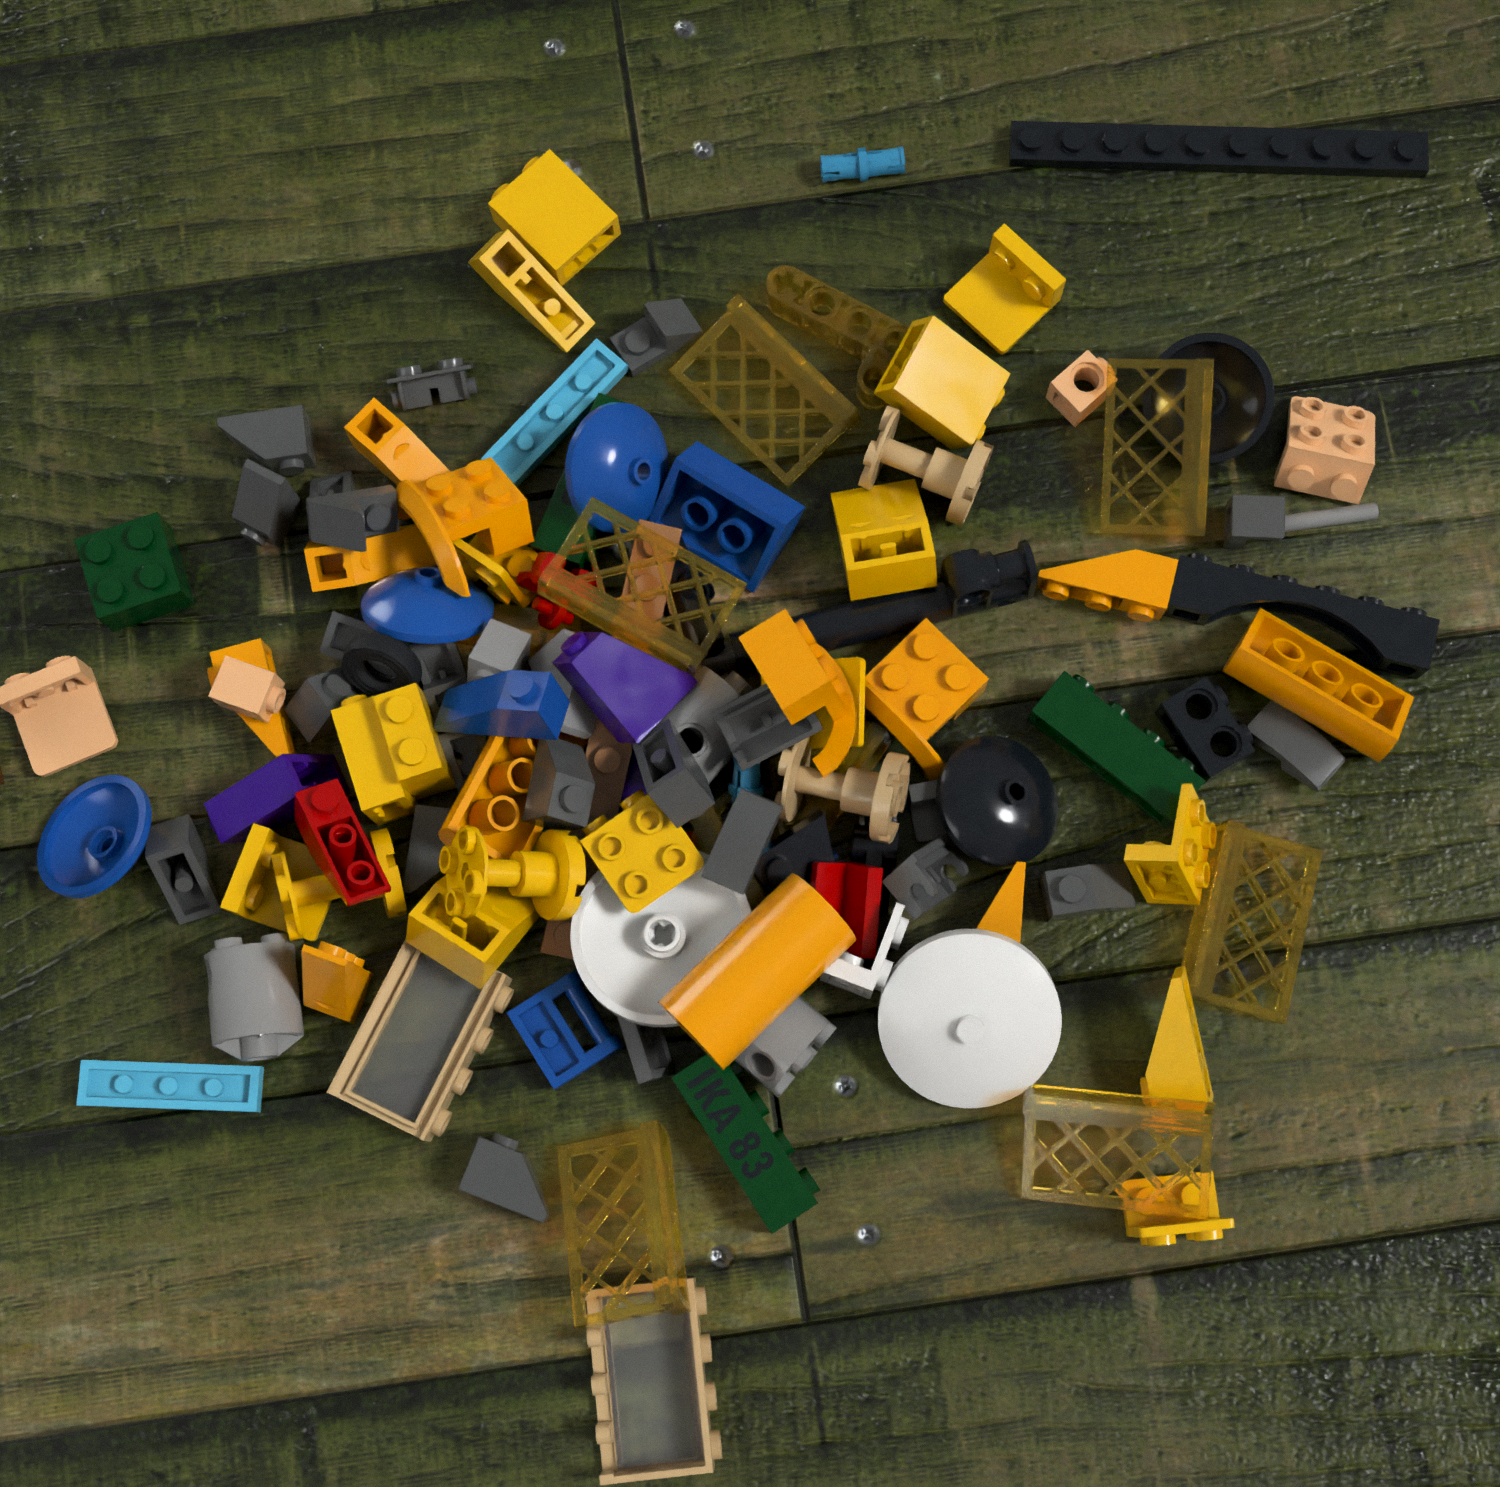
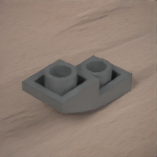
(1297, 744)
(742, 841)

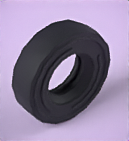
(386, 651)

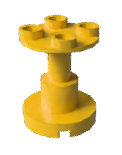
(545, 874)
(319, 889)

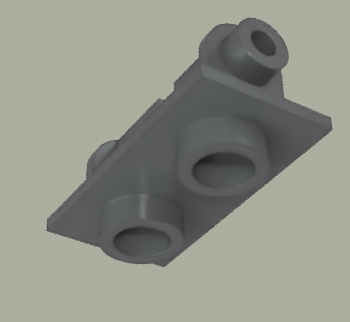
(415, 385)

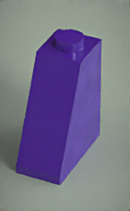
(621, 683)
(269, 794)

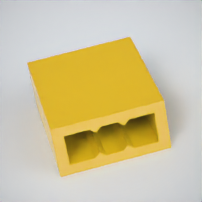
(555, 216)
(943, 383)
(413, 741)
(370, 761)

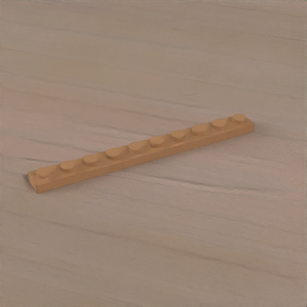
(604, 754)

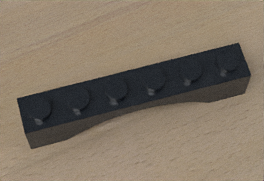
(1386, 636)

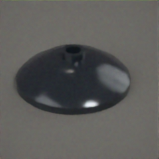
(1241, 388)
(979, 808)

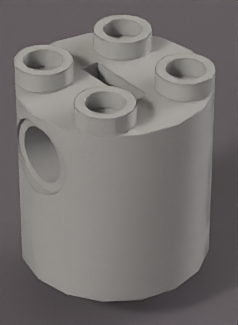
(694, 717)
(254, 997)
(786, 1046)

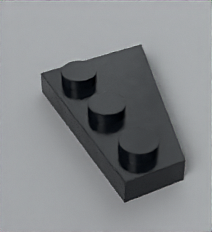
(795, 852)

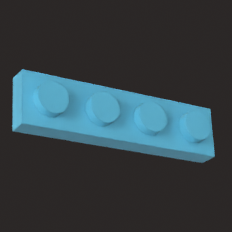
(557, 412)
(170, 1086)

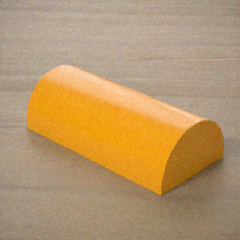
(1320, 685)
(497, 795)
(758, 970)

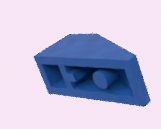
(505, 705)

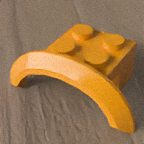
(466, 503)
(803, 681)
(920, 690)

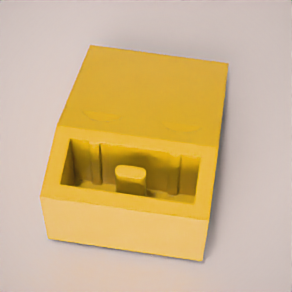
(884, 539)
(471, 945)

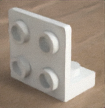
(848, 969)

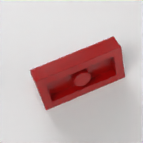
(856, 896)

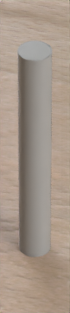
(1331, 516)

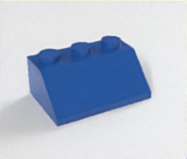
(726, 514)

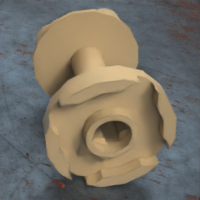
(941, 472)
(859, 790)

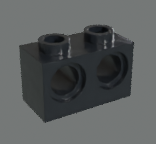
(1194, 735)

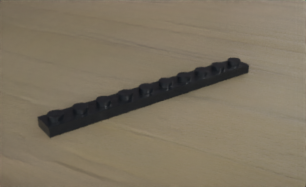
(1219, 149)

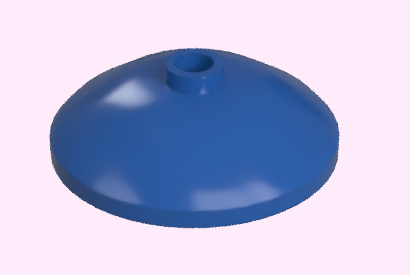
(617, 460)
(423, 610)
(94, 836)

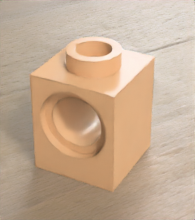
(1068, 399)
(248, 689)

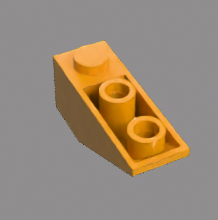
(392, 445)
(385, 555)
(1122, 581)
(334, 981)

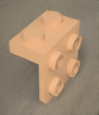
(1327, 450)
(59, 714)

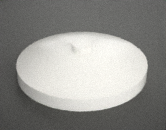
(641, 956)
(969, 1018)

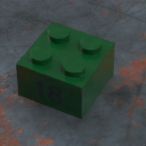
(134, 572)

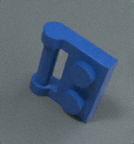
(551, 1037)

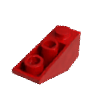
(339, 843)

